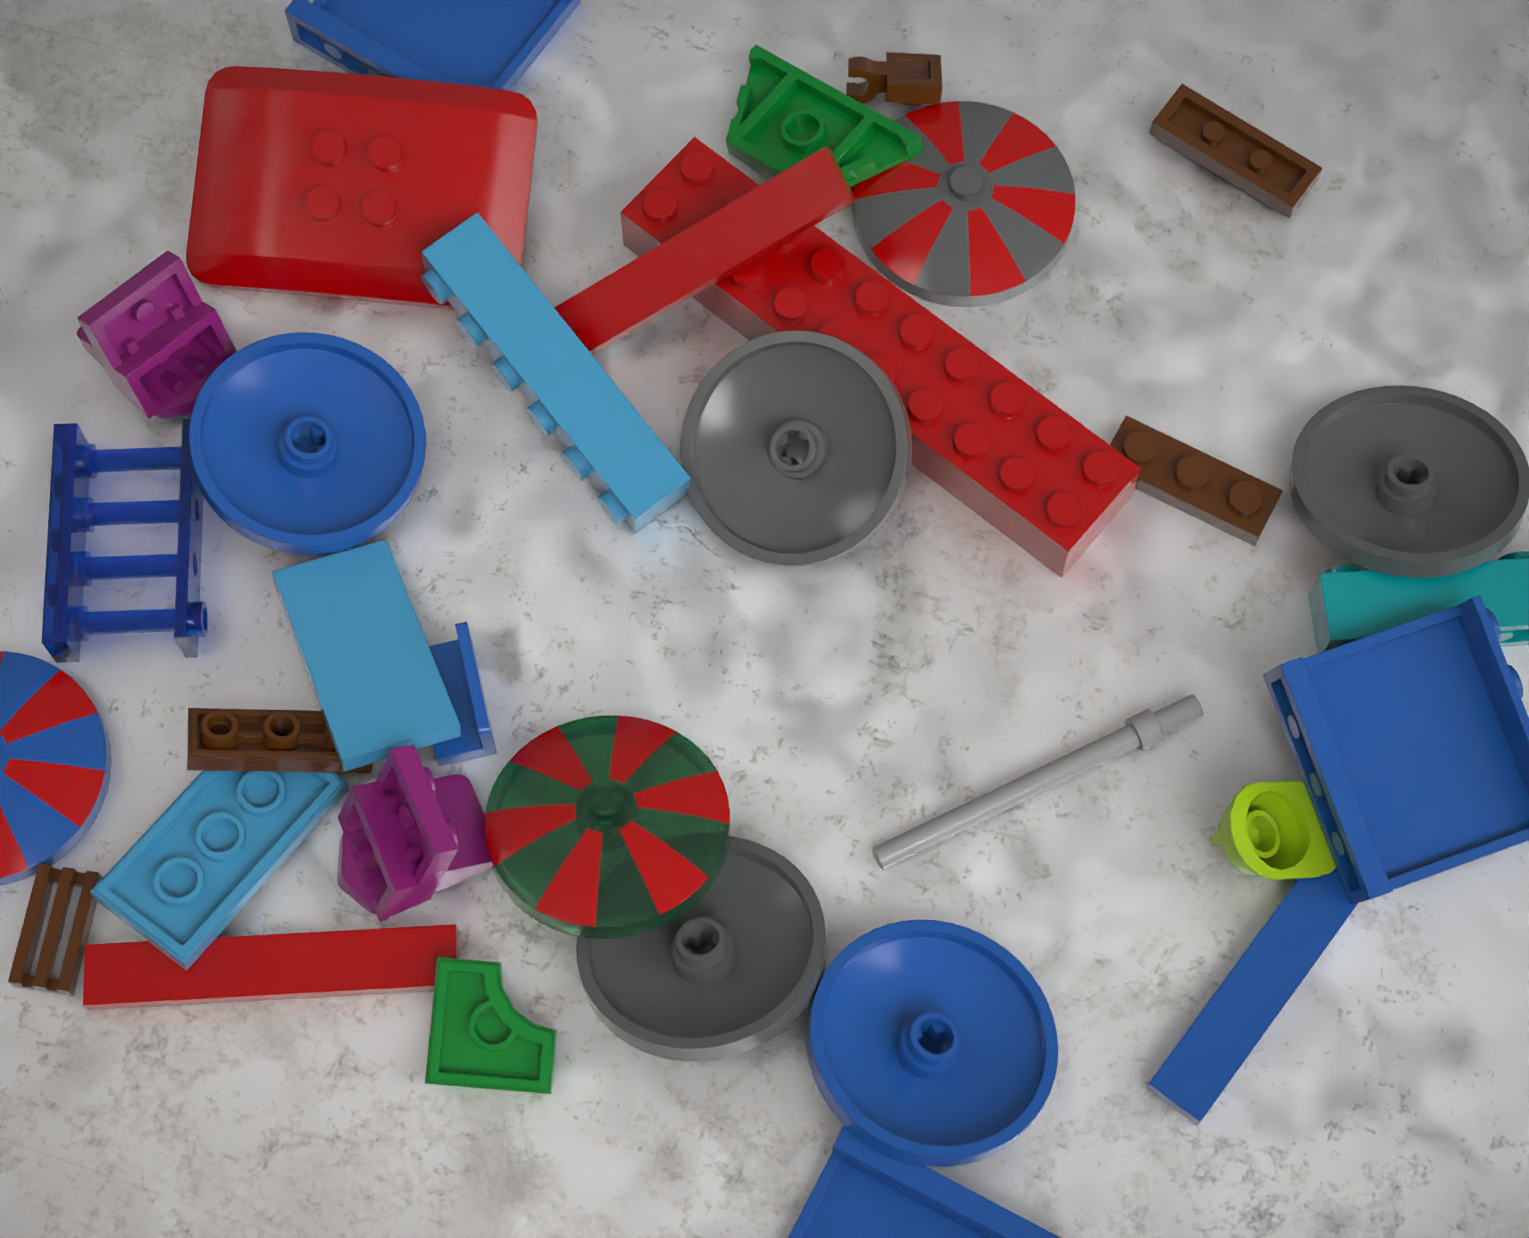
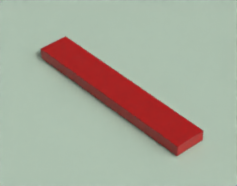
(708, 251)
(269, 967)

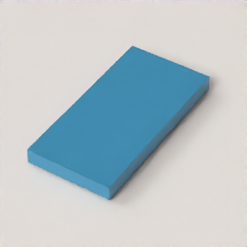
(365, 654)
(213, 854)

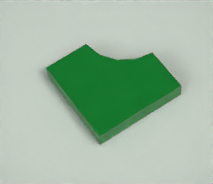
(480, 1034)

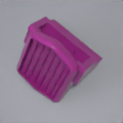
(157, 338)
(409, 836)

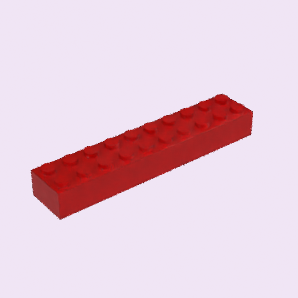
(969, 417)

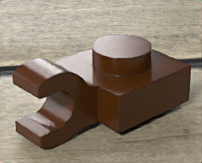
(903, 77)

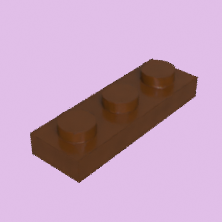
(1235, 150)
(1197, 481)

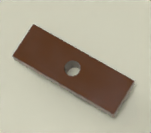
(261, 741)

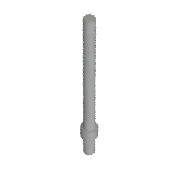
(1140, 732)

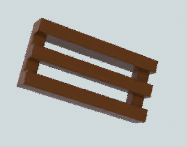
(33, 924)

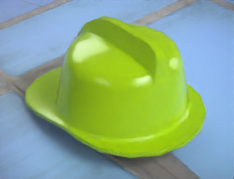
(1274, 833)

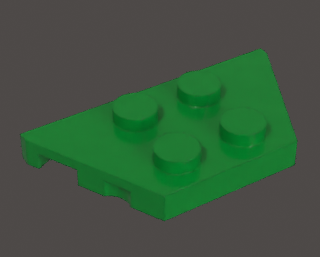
(793, 115)

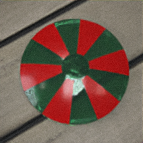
(607, 826)

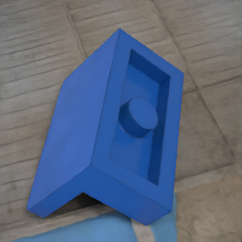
(462, 680)

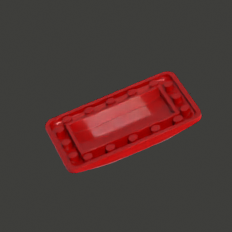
(349, 178)

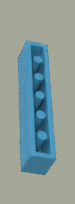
(554, 373)

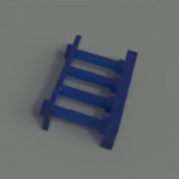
(72, 568)

